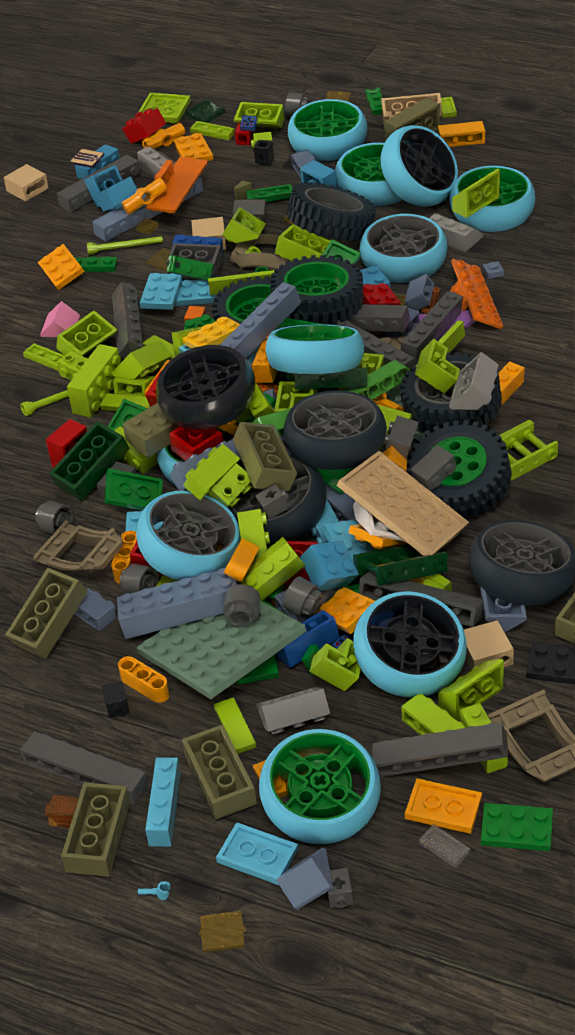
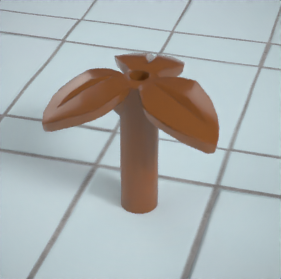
(434, 299)

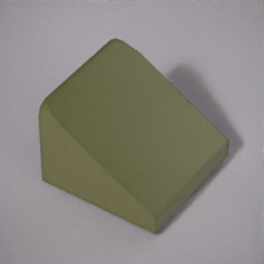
(240, 190)

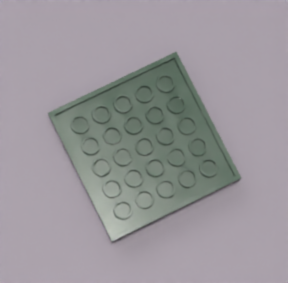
(216, 653)

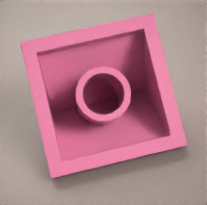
(59, 320)

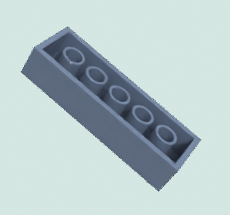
(173, 603)

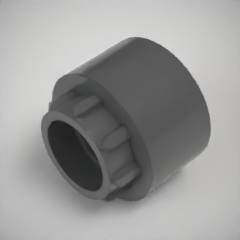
(294, 102)
(52, 515)
(138, 578)
(302, 597)
(241, 605)

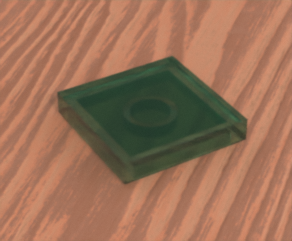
(205, 111)

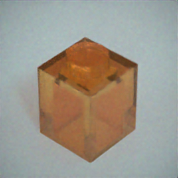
(61, 810)

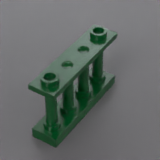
(351, 378)
(399, 564)

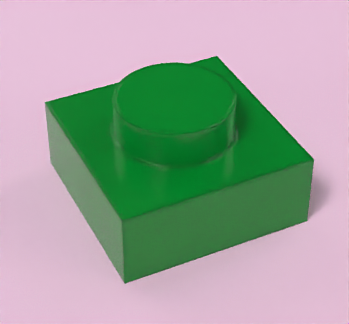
(308, 656)

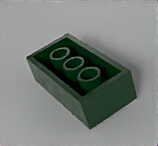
(89, 460)

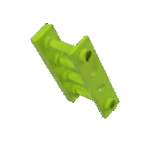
(520, 434)

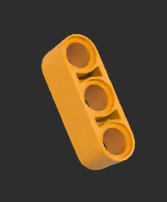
(122, 558)
(241, 560)
(143, 679)

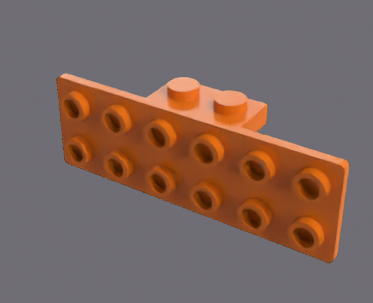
(179, 182)
(475, 293)

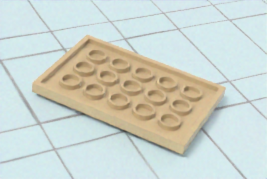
(403, 504)

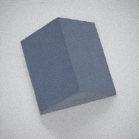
(506, 613)
(307, 879)

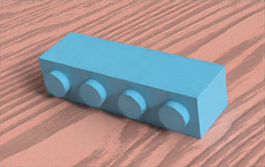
(163, 802)

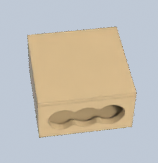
(26, 182)
(209, 228)
(487, 643)

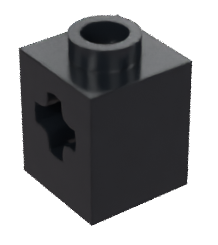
(263, 152)
(115, 699)

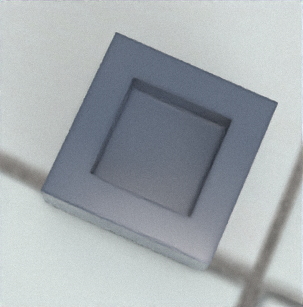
(493, 270)

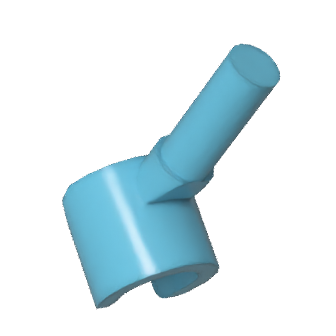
(163, 895)

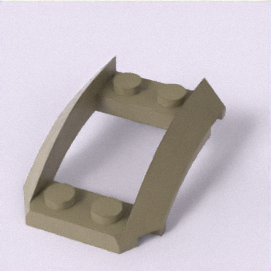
(257, 259)
(105, 543)
(525, 711)

